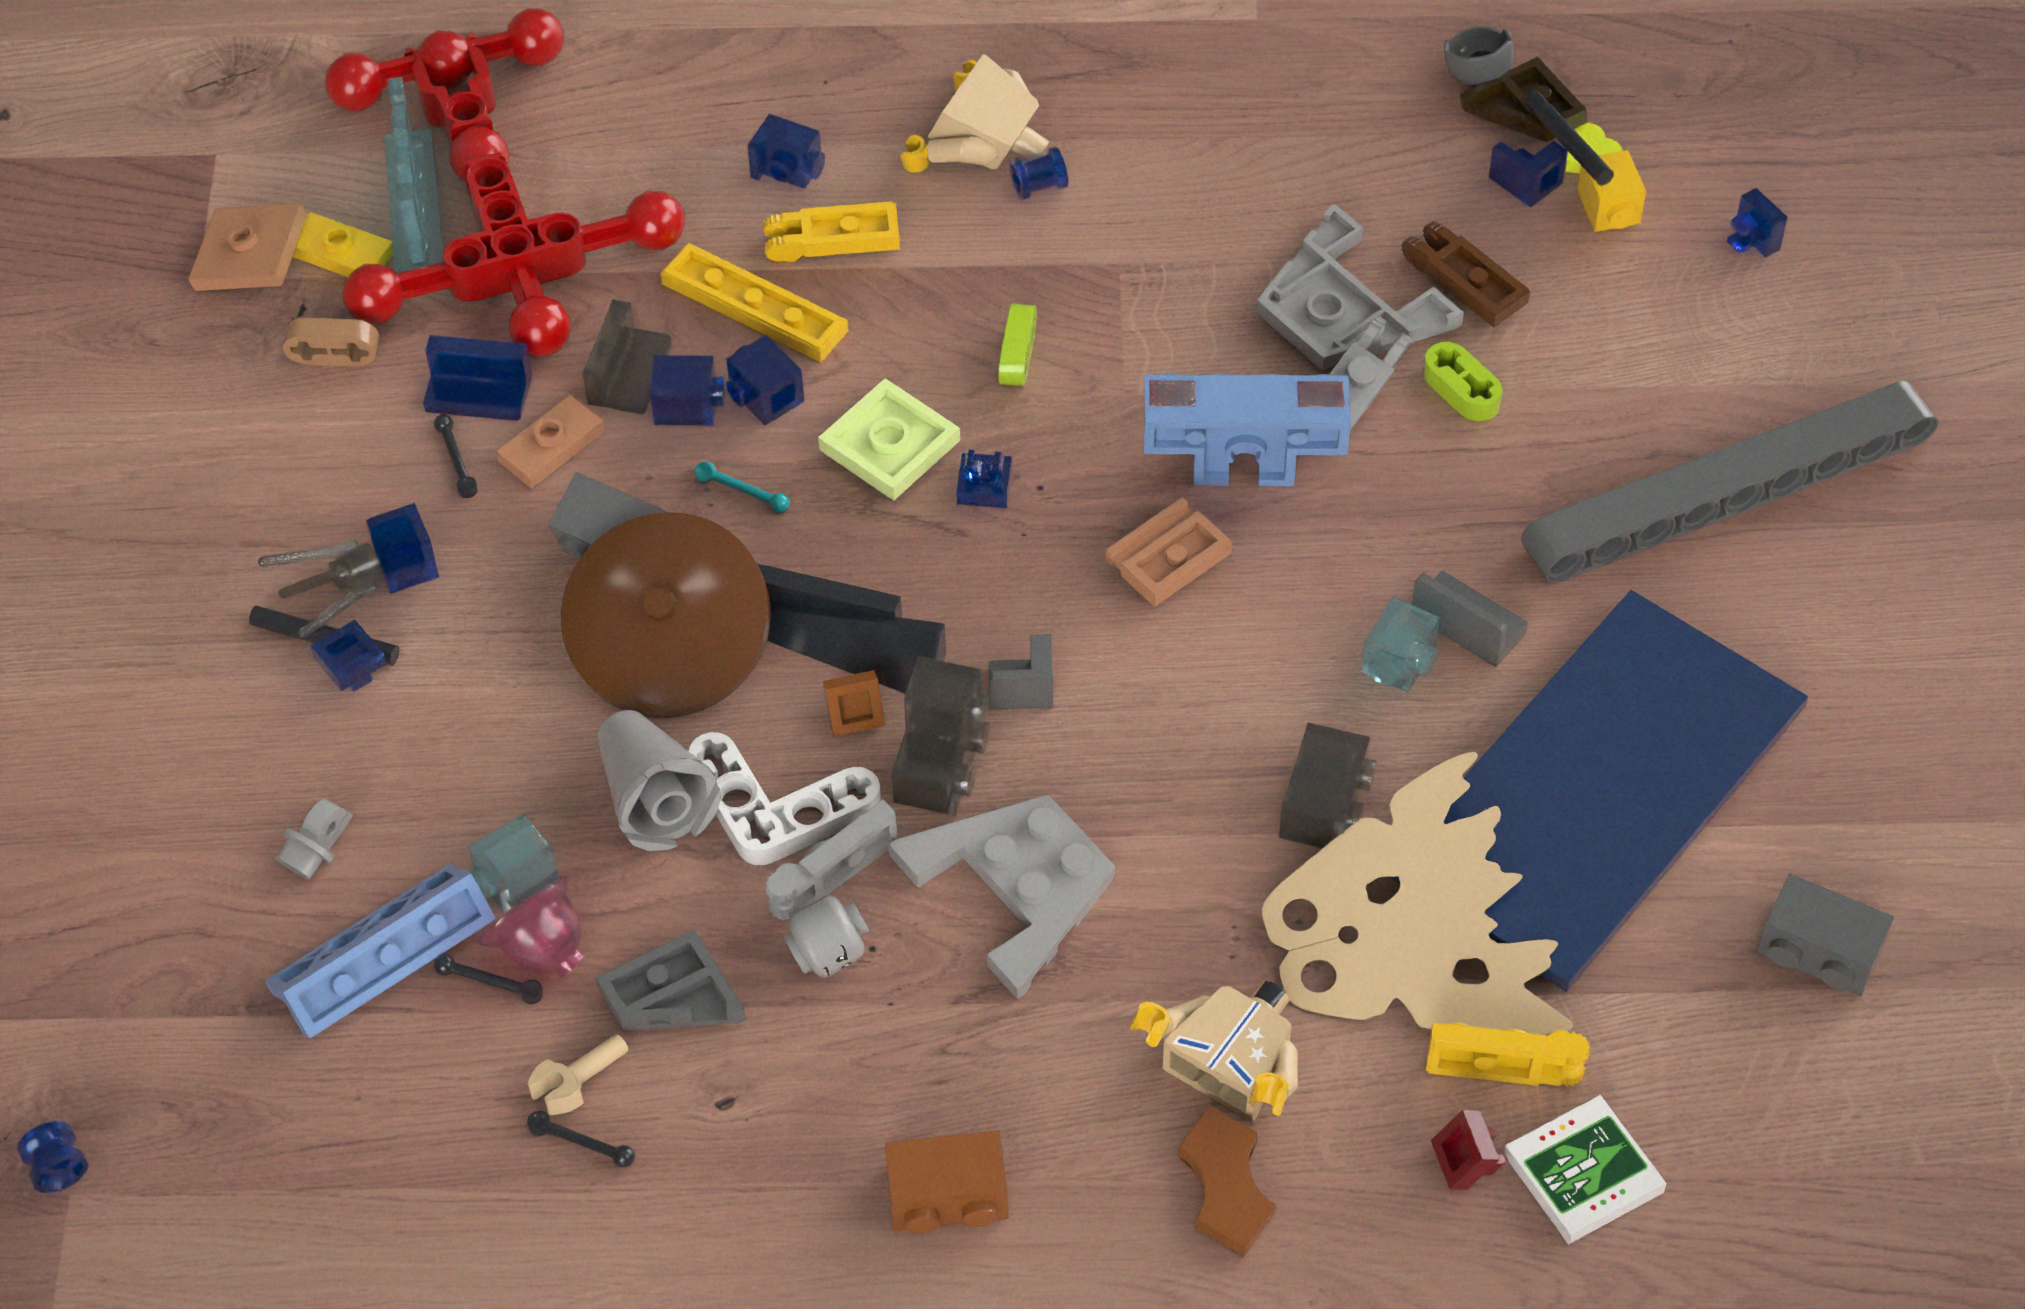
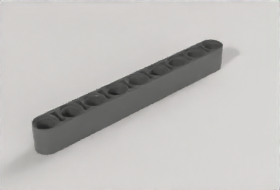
(1728, 482)

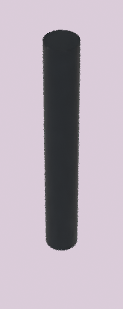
(1569, 138)
(290, 625)

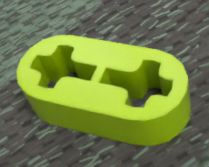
(1017, 345)
(1467, 378)

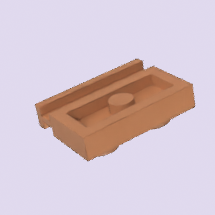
(1168, 551)

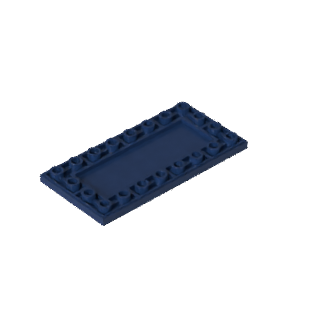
(1618, 775)

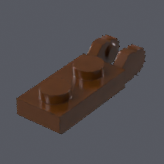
(1466, 273)

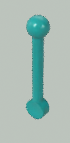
(707, 471)

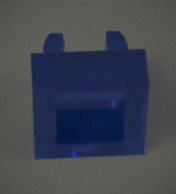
(1757, 224)
(984, 479)
(349, 656)

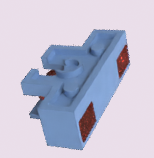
(1246, 414)

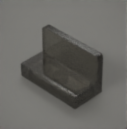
(622, 362)

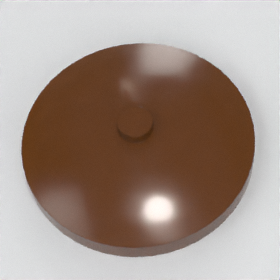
(665, 614)

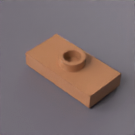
(550, 441)

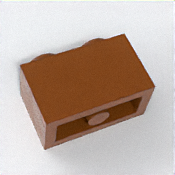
(946, 1181)

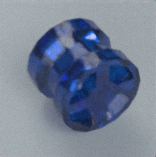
(52, 1156)

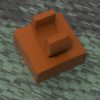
(853, 703)

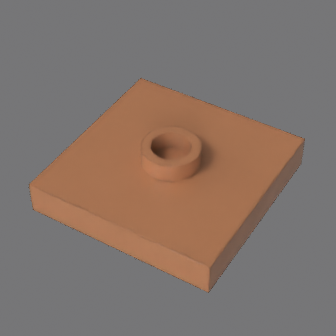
(248, 247)

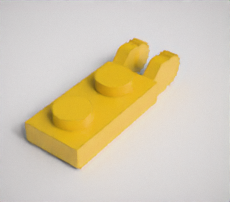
(832, 231)
(1507, 1055)

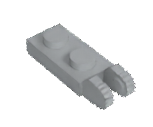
(1365, 370)
(831, 861)

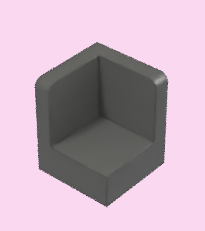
(1024, 681)

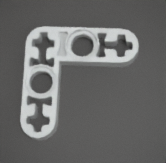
(777, 818)

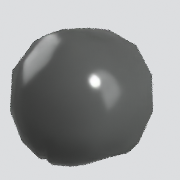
(1479, 54)

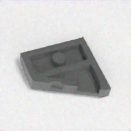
(670, 988)

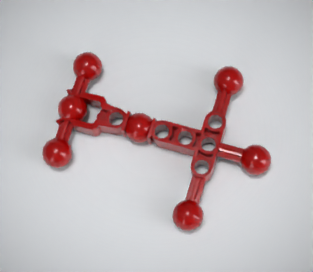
(510, 249)

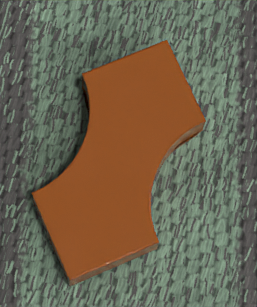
(1233, 1205)

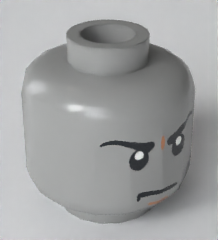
(826, 936)

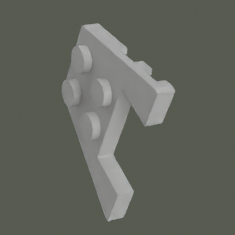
(1328, 309)
(1032, 862)

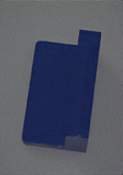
(477, 378)

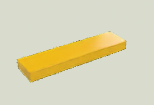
(754, 302)

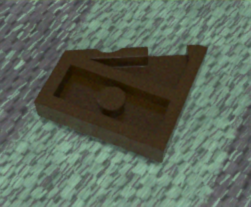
(1504, 100)

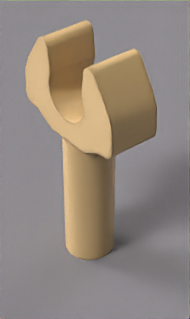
(570, 1078)

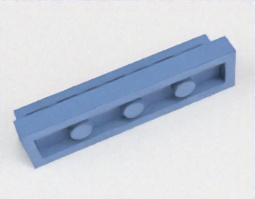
(381, 949)

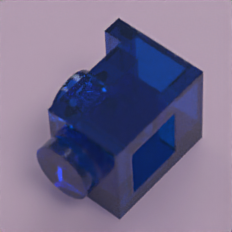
(786, 152)

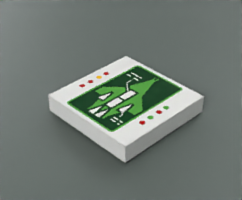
(1584, 1169)

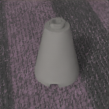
(655, 782)

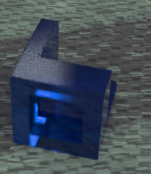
(1528, 175)
(402, 548)

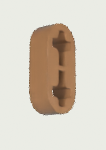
(331, 342)

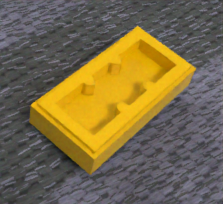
(340, 246)

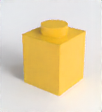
(1619, 201)

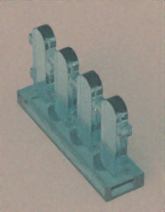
(412, 188)

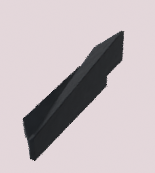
(849, 626)

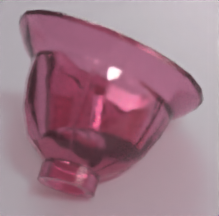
(540, 931)

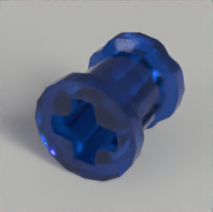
(1038, 173)

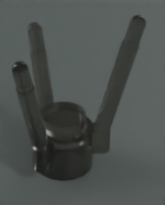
(354, 569)

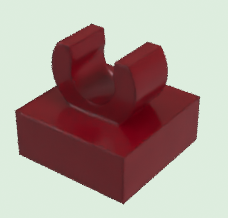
(1467, 1150)

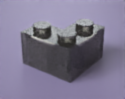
(940, 736)

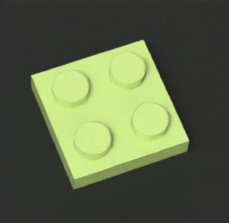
(889, 439)

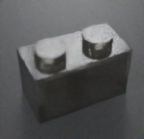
(1326, 786)

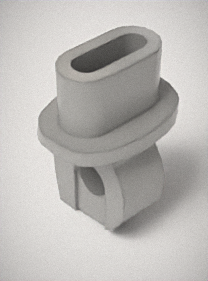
(311, 845)

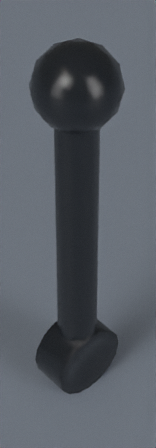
(466, 485)
(530, 990)
(540, 1124)

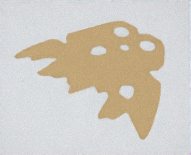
(1424, 929)

